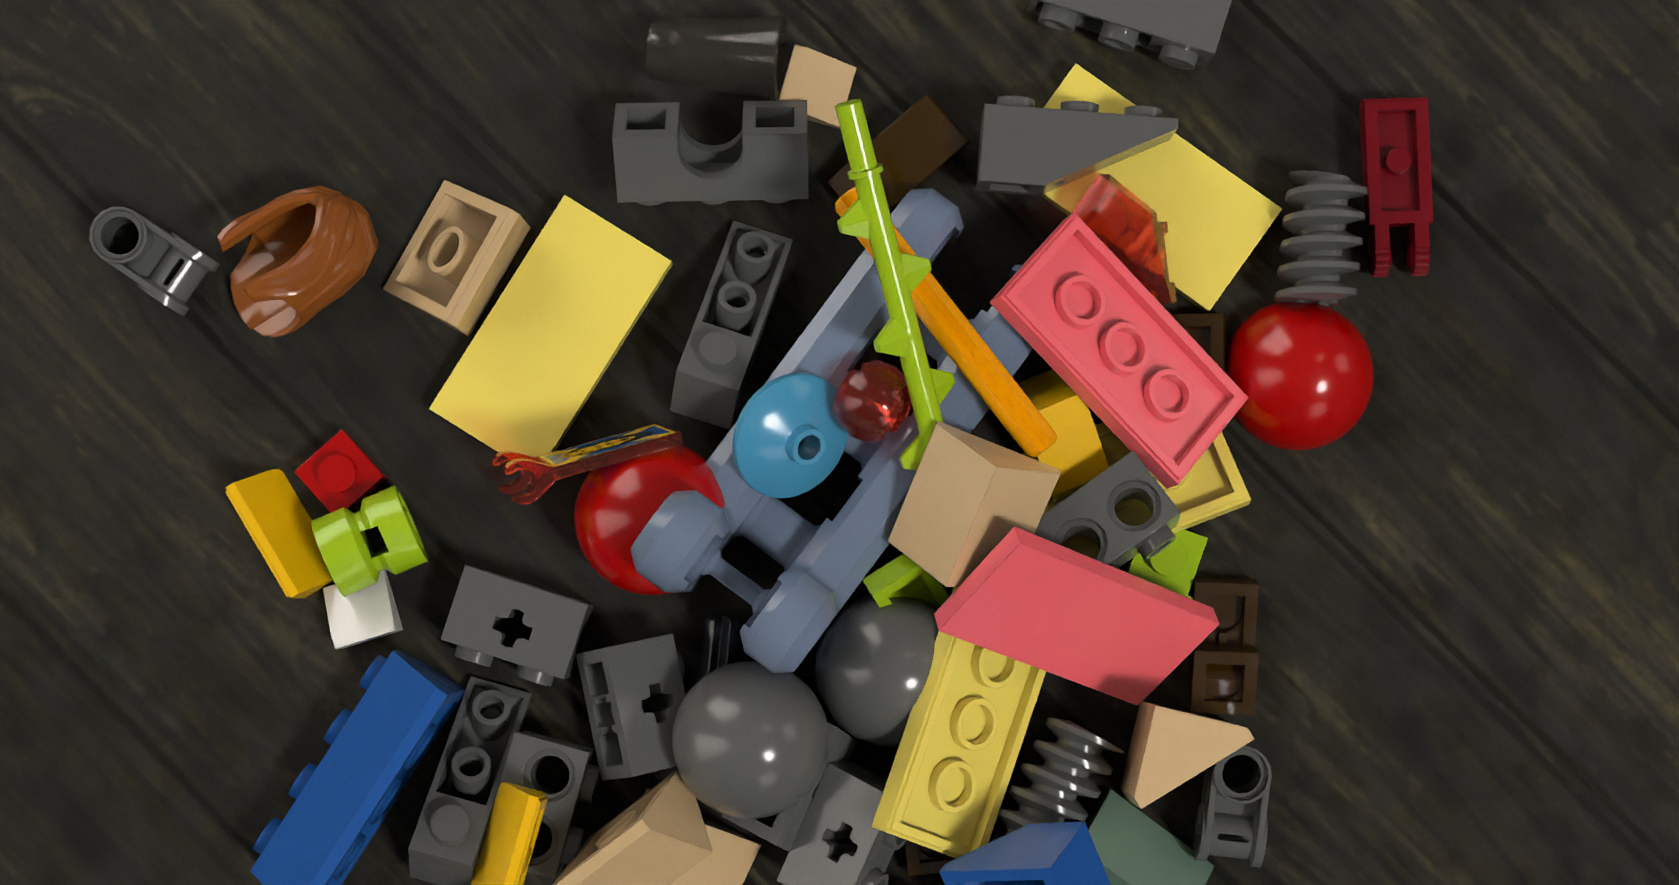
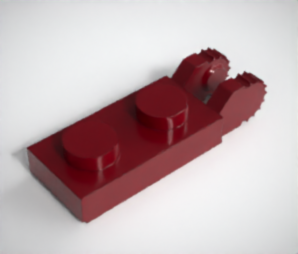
(1397, 179)

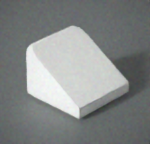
(362, 614)

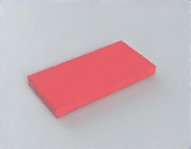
(1119, 350)
(1075, 617)

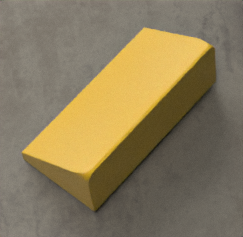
(281, 531)
(510, 836)

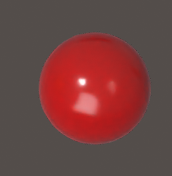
(1302, 374)
(622, 499)

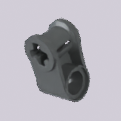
(160, 262)
(1234, 812)

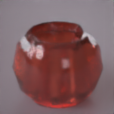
(872, 401)

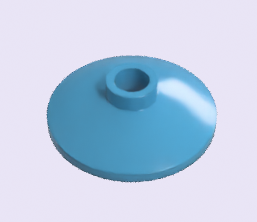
(774, 425)

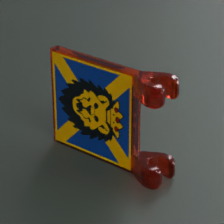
(579, 459)

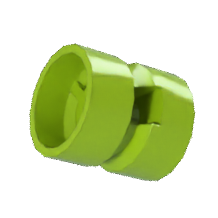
(348, 549)

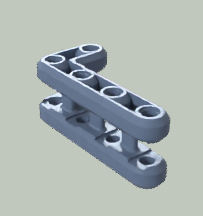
(828, 559)

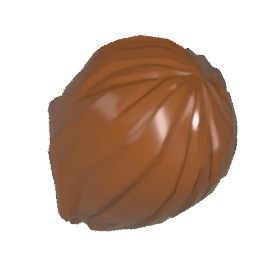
(300, 257)

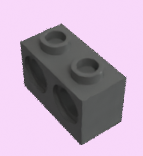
(1092, 514)
(563, 805)

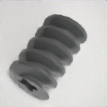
(1319, 238)
(1059, 778)

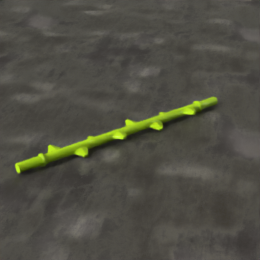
(898, 277)

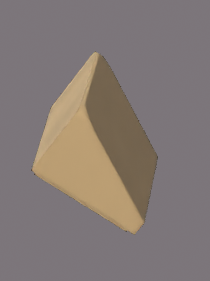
(819, 81)

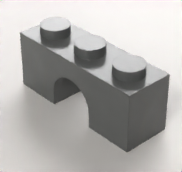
(664, 164)

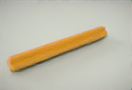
(972, 355)

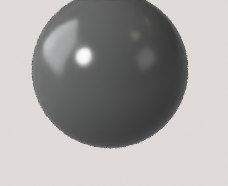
(876, 666)
(750, 740)

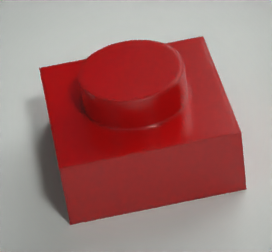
(340, 473)

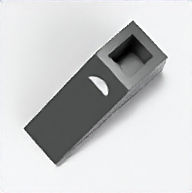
(1177, 29)
(1045, 148)
(730, 326)
(466, 784)

